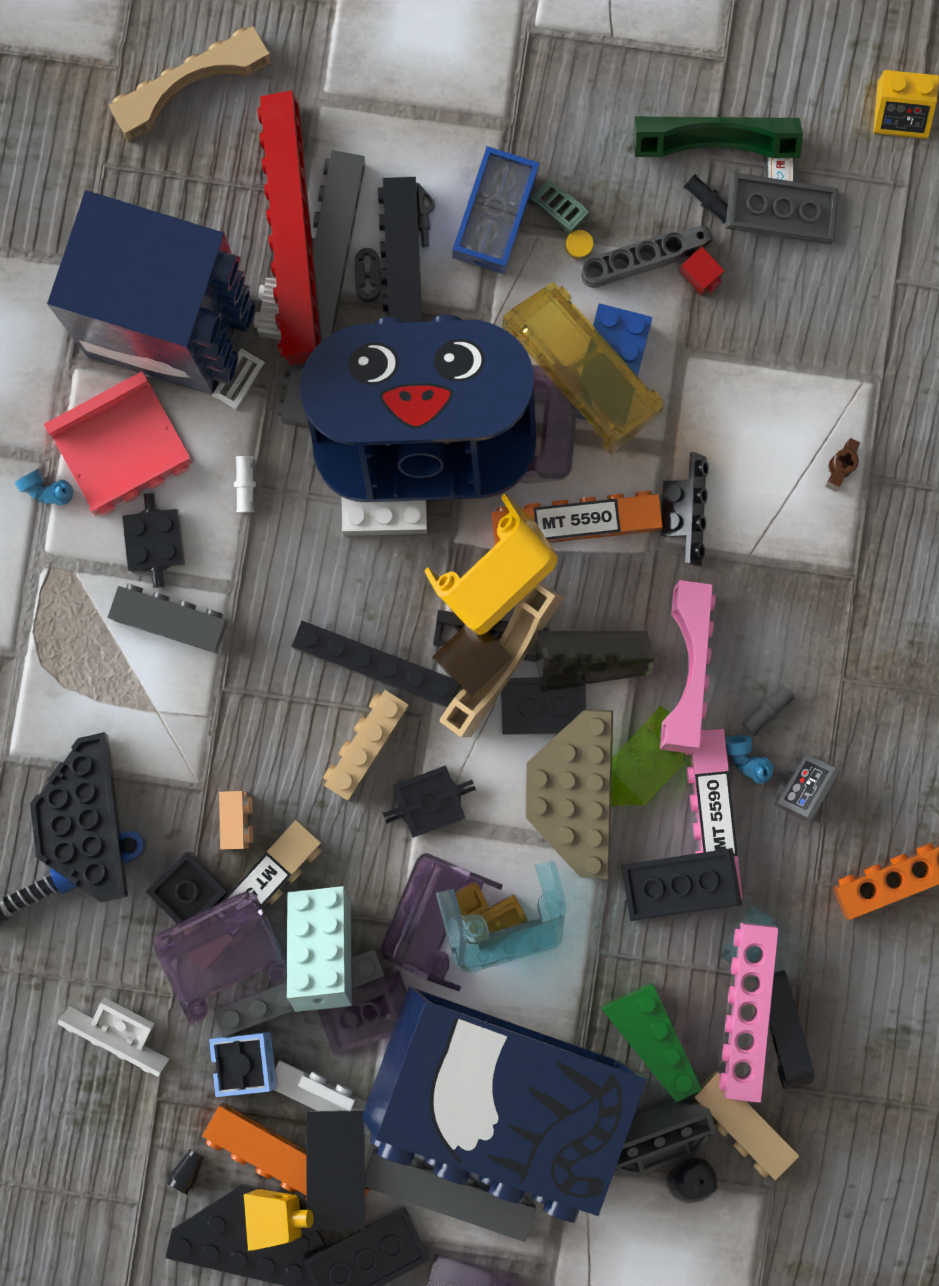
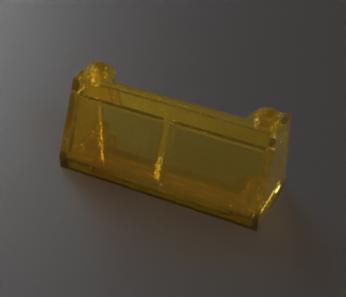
(583, 365)

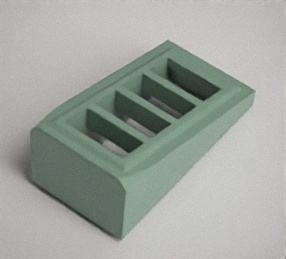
(567, 226)

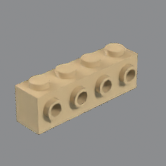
(367, 744)

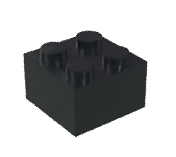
(187, 889)

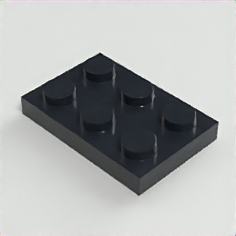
(535, 711)

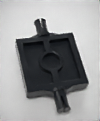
(153, 540)
(429, 801)

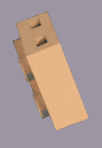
(234, 826)

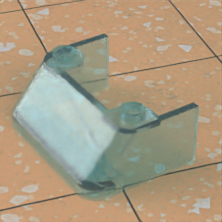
(478, 949)

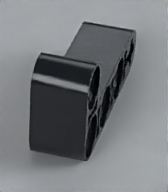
(787, 1035)

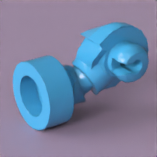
(56, 493)
(755, 767)

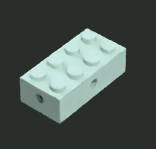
(319, 949)

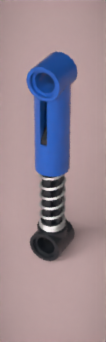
(56, 883)

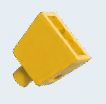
(274, 1218)

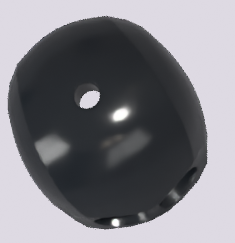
(684, 1180)

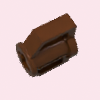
(843, 464)

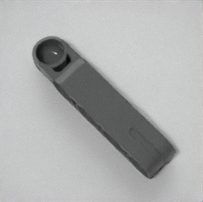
(687, 240)

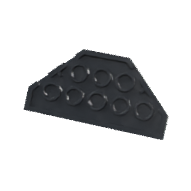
(79, 821)
(218, 1241)

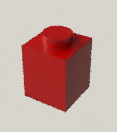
(702, 271)

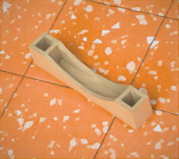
(238, 55)
(529, 616)

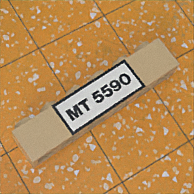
(279, 865)

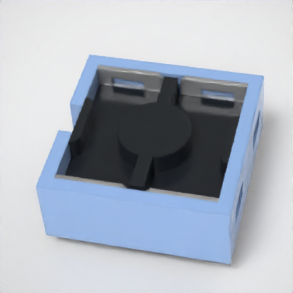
(243, 1064)

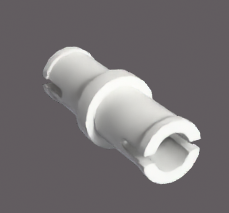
(244, 484)

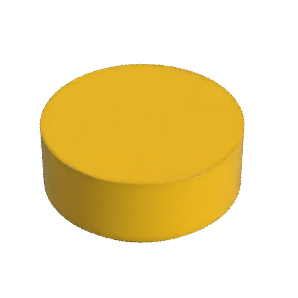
(579, 244)

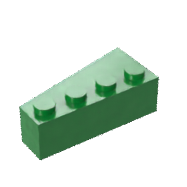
(651, 1035)

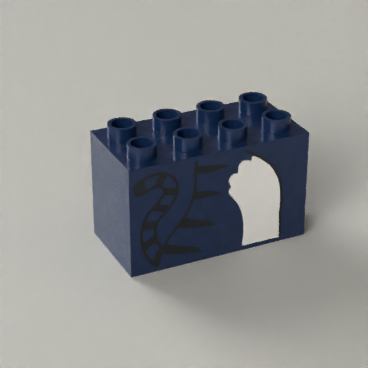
(152, 293)
(501, 1106)

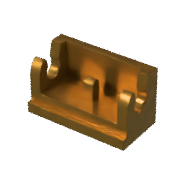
(504, 914)

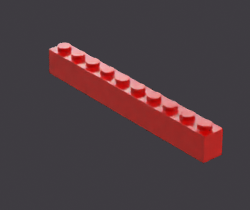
(290, 226)

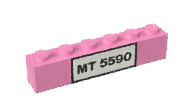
(712, 796)

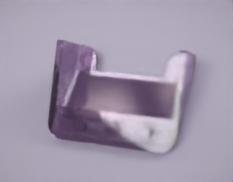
(219, 951)

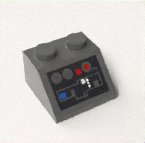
(805, 787)

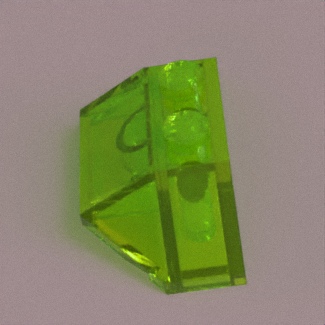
(641, 766)

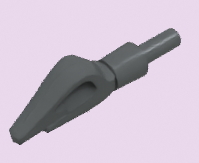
(423, 219)

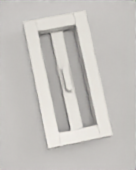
(247, 386)

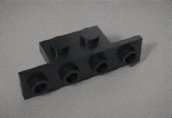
(684, 509)

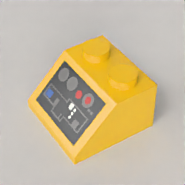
(905, 104)

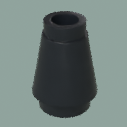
(186, 1172)

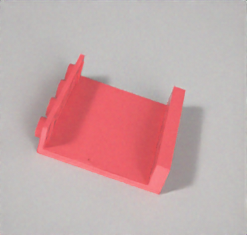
(119, 444)

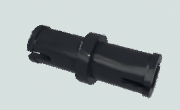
(707, 197)

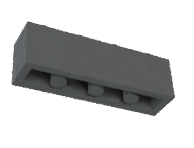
(168, 619)

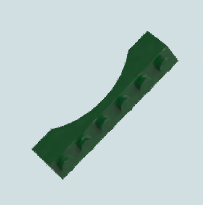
(756, 134)

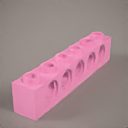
(750, 1085)

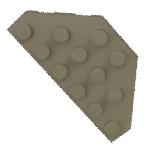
(573, 792)

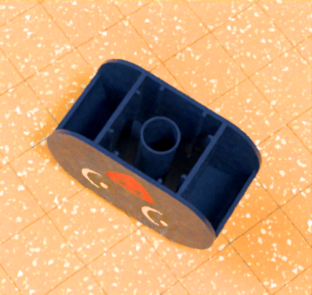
(420, 410)

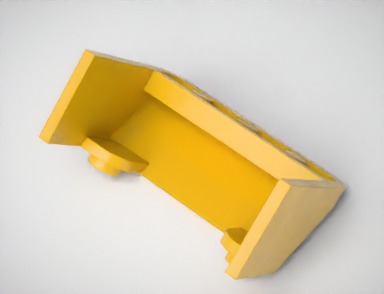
(502, 575)

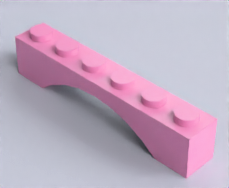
(691, 611)

